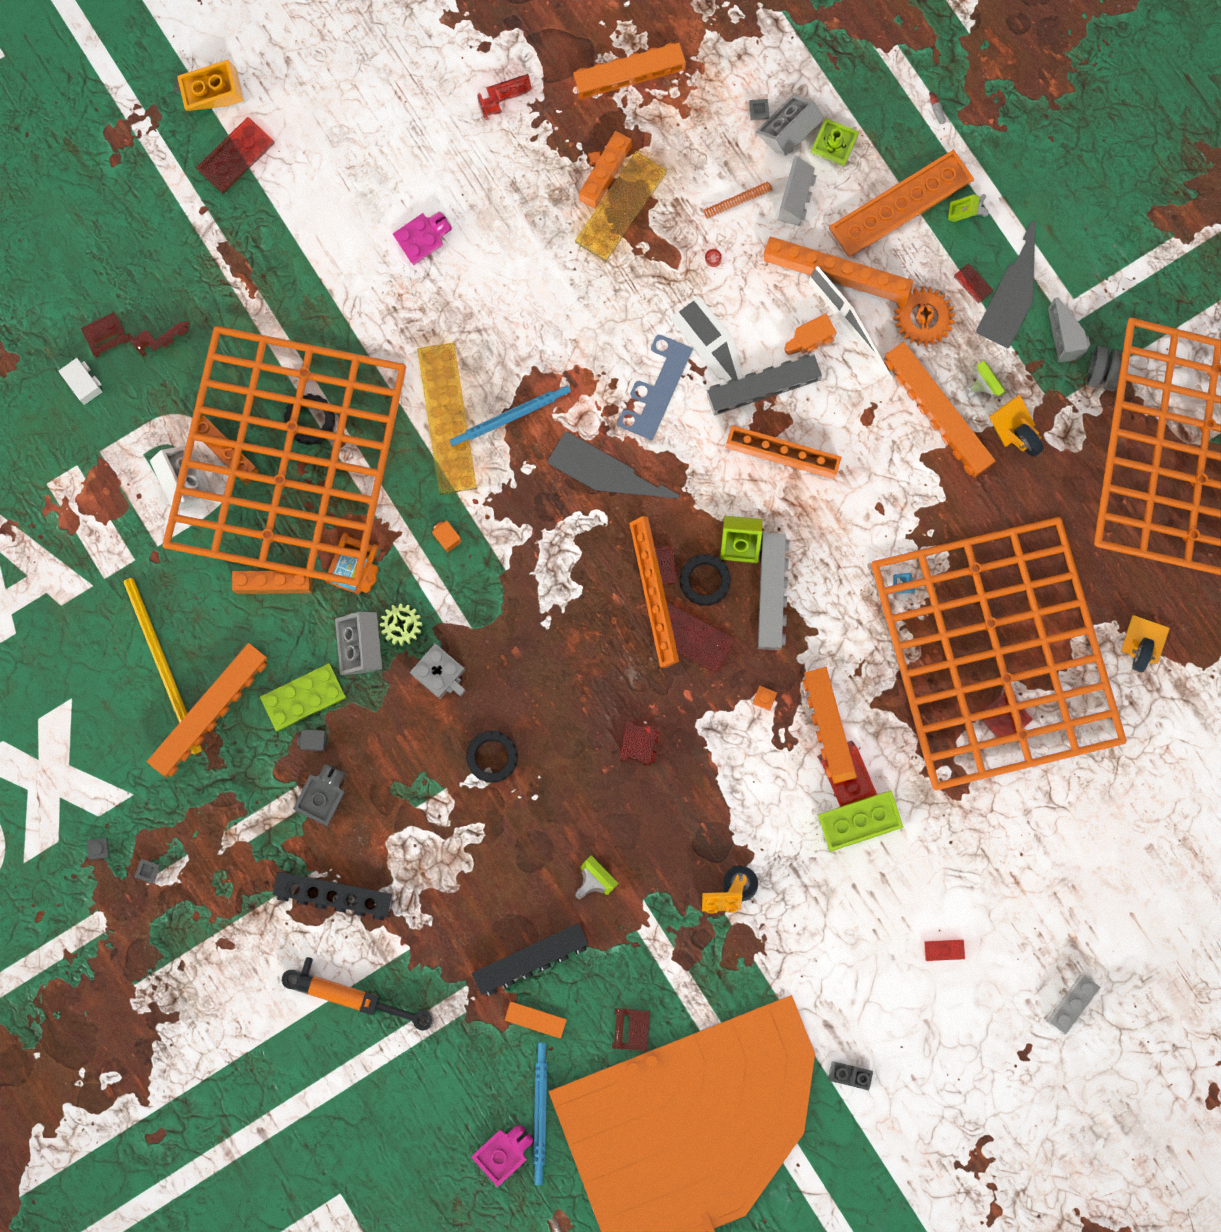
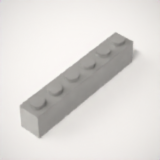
(772, 591)

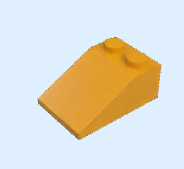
(211, 87)

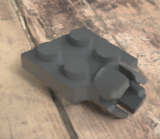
(321, 795)

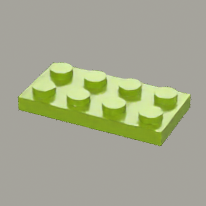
(303, 697)
(860, 820)

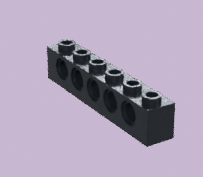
(285, 881)

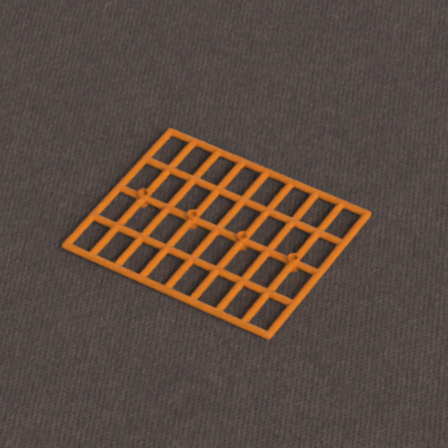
(1159, 442)
(285, 454)
(998, 652)

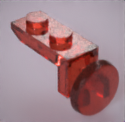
(502, 92)
(145, 339)

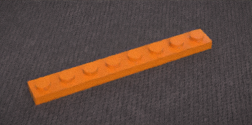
(654, 592)

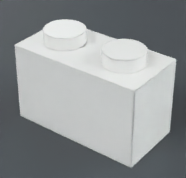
(80, 381)

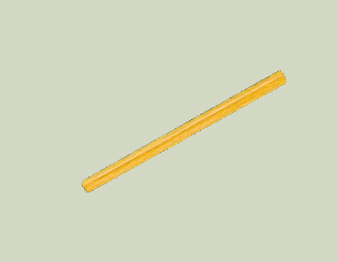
(157, 653)

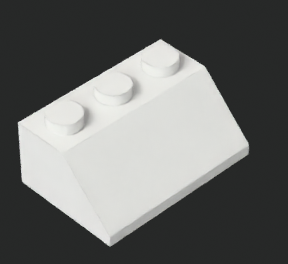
(167, 468)

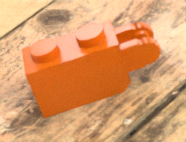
(811, 335)

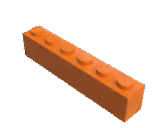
(629, 70)
(783, 452)
(830, 725)

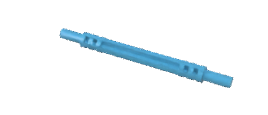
(509, 415)
(540, 1114)

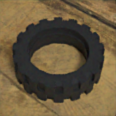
(328, 425)
(710, 560)
(483, 738)

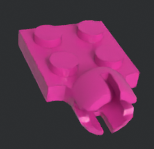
(422, 236)
(503, 1154)

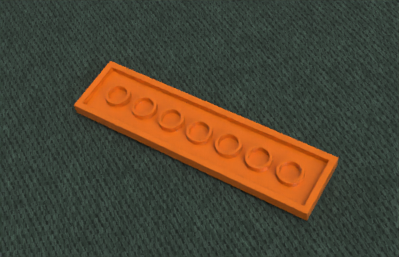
(901, 203)

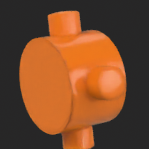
(594, 157)

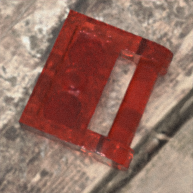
(103, 329)
(637, 1029)

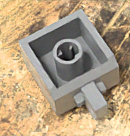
(443, 683)

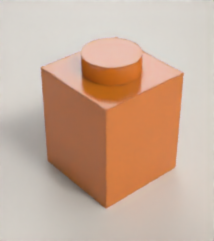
(446, 536)

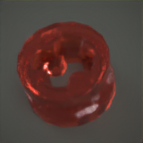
(708, 255)

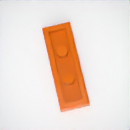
(535, 1019)

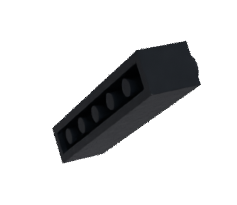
(529, 959)

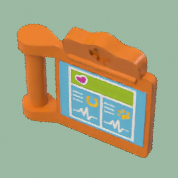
(346, 566)

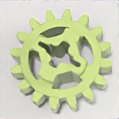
(408, 621)

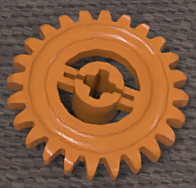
(925, 334)

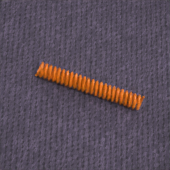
(733, 198)

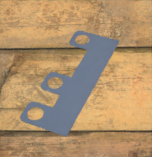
(661, 393)

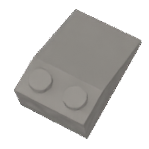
(1068, 334)

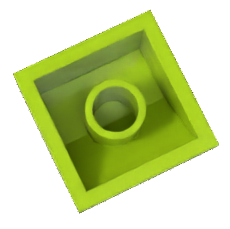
(741, 539)

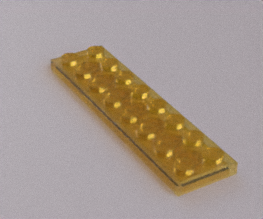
(446, 418)

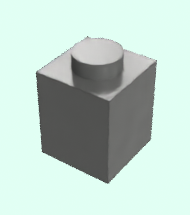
(312, 740)

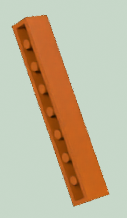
(838, 270)
(939, 410)
(207, 711)

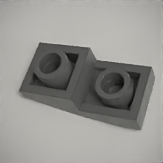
(850, 1075)

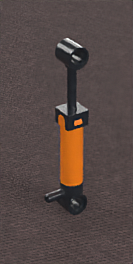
(347, 996)

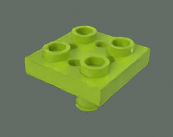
(837, 136)

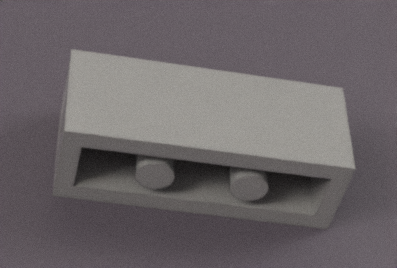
(1073, 1004)

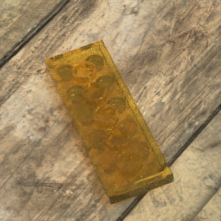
(621, 206)

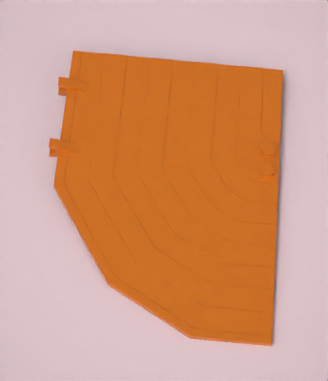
(692, 1125)

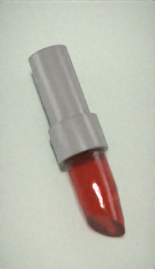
(937, 108)

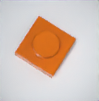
(764, 698)

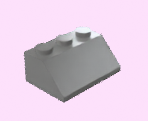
(790, 124)
(797, 192)
(358, 643)

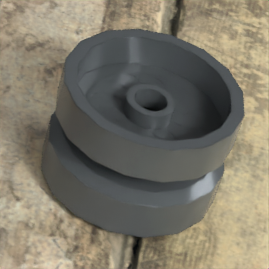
(1104, 368)

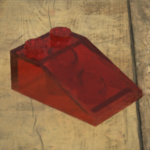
(852, 789)

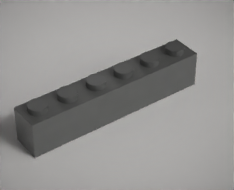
(764, 384)

